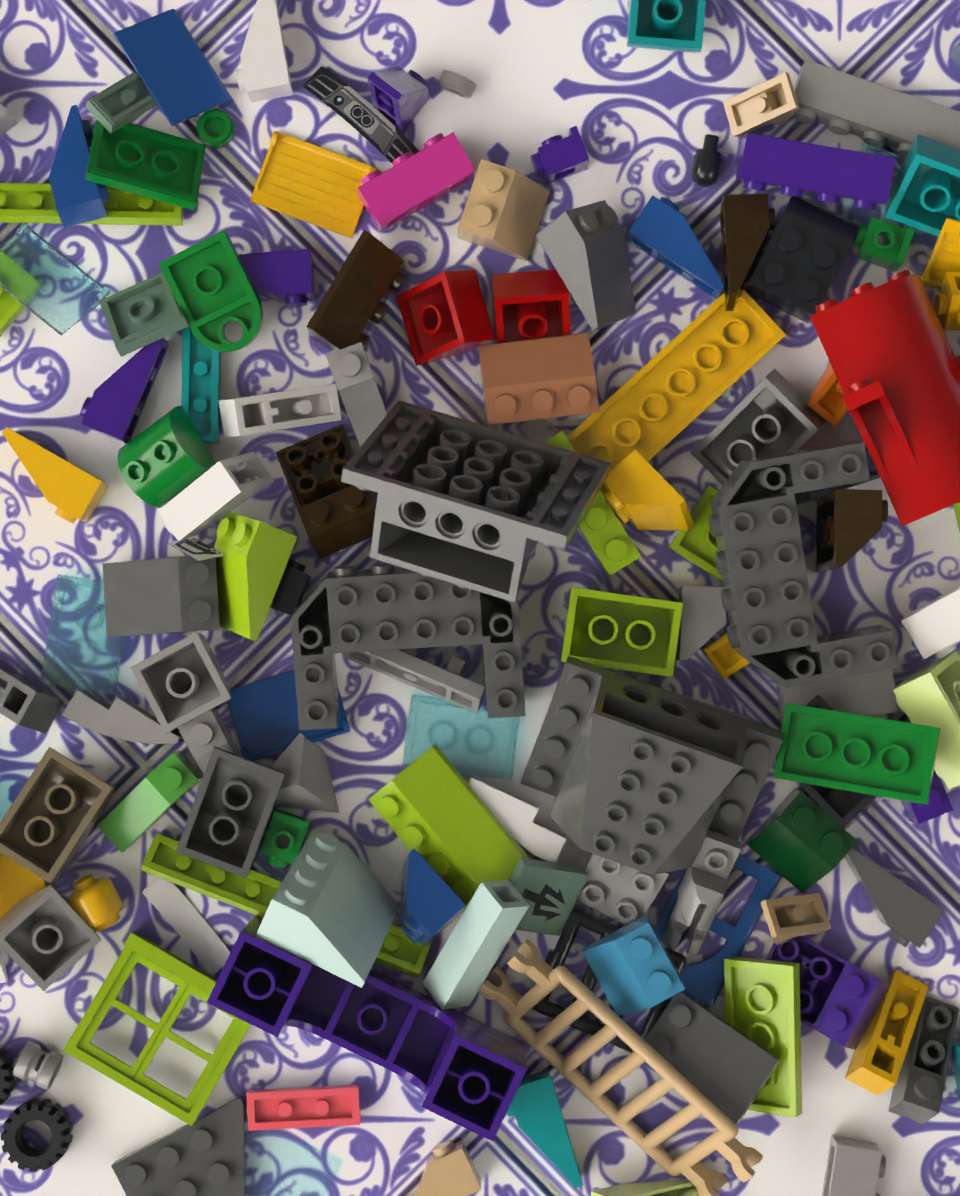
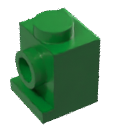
(888, 256)
(291, 825)

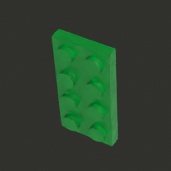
(857, 753)

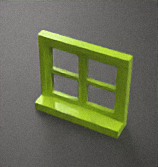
(190, 981)

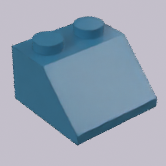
(634, 967)

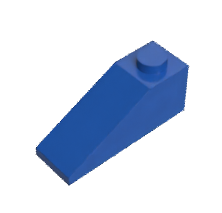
(670, 240)

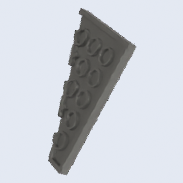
(191, 1159)

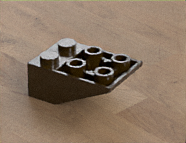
(330, 510)

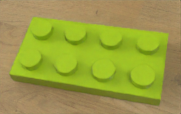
(765, 1006)

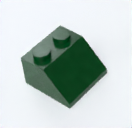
(801, 841)

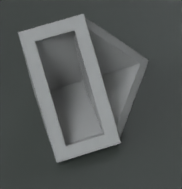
(306, 779)

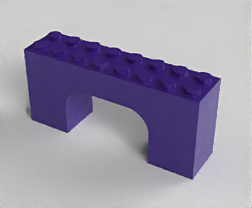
(454, 1059)

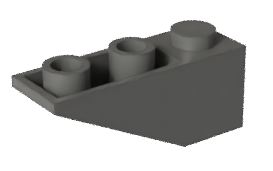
(926, 1063)

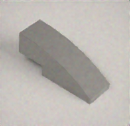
(120, 720)

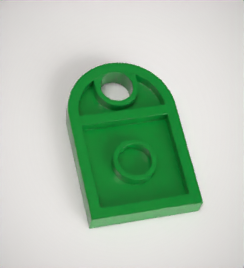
(213, 291)

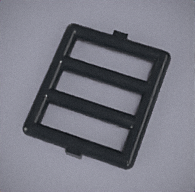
(557, 957)

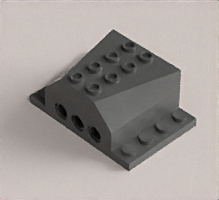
(469, 497)
(645, 768)

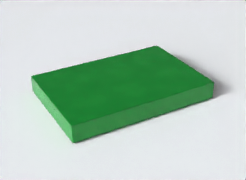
(147, 164)

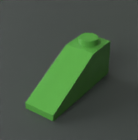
(150, 800)

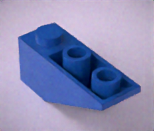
(74, 196)

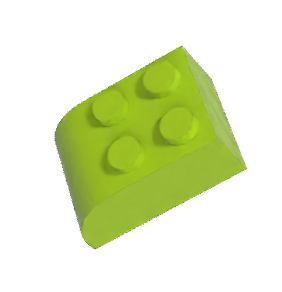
(622, 631)

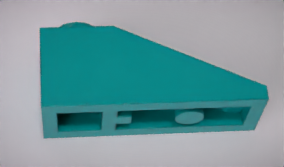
(542, 1120)

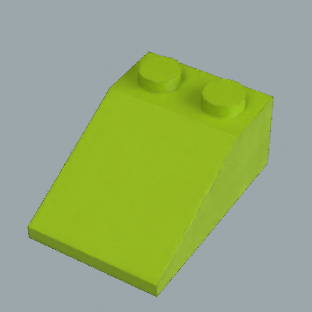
(249, 571)

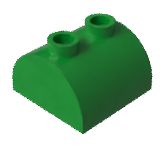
(164, 459)

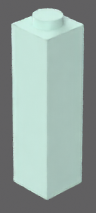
(475, 944)

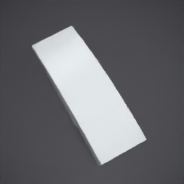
(518, 820)

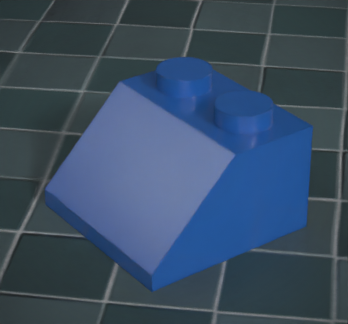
(426, 901)

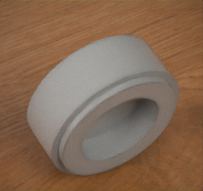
(457, 84)

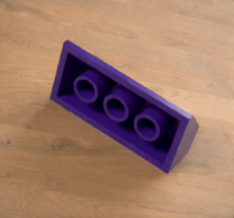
(814, 169)

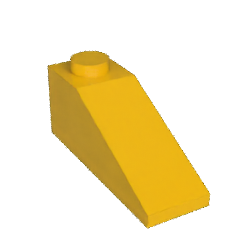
(60, 482)
(888, 1036)

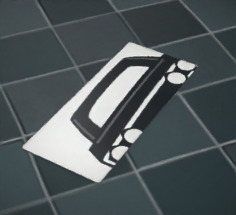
(196, 549)

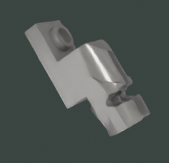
(702, 890)

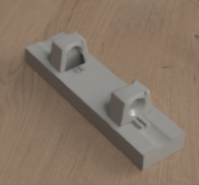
(424, 676)

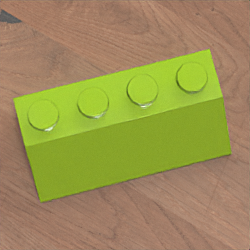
(448, 824)

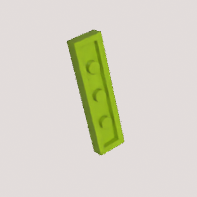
(602, 527)

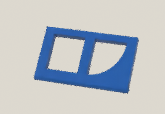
(706, 978)

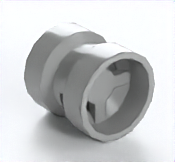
(38, 1065)

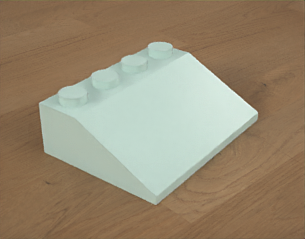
(330, 910)

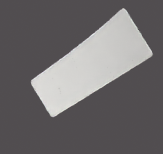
(188, 924)

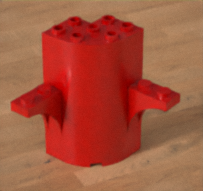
(899, 389)

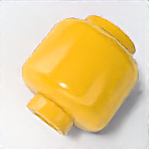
(96, 901)

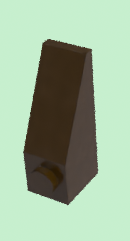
(744, 232)

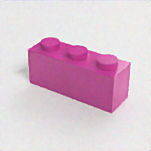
(415, 180)

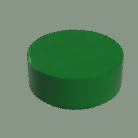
(215, 128)

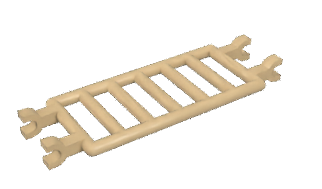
(689, 1162)

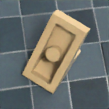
(761, 105)
(795, 916)

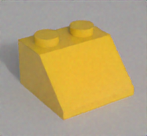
(645, 497)

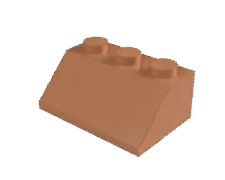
(538, 378)

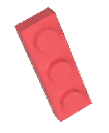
(303, 1107)

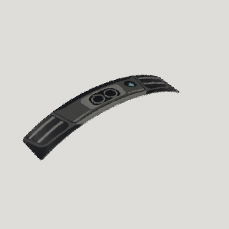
(359, 114)

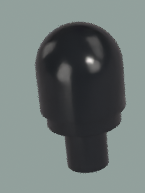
(707, 162)

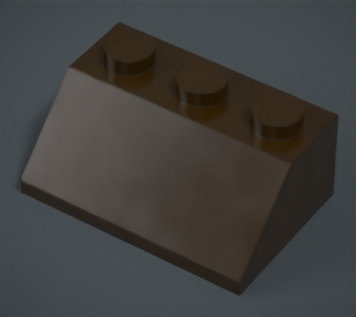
(358, 295)
(845, 524)

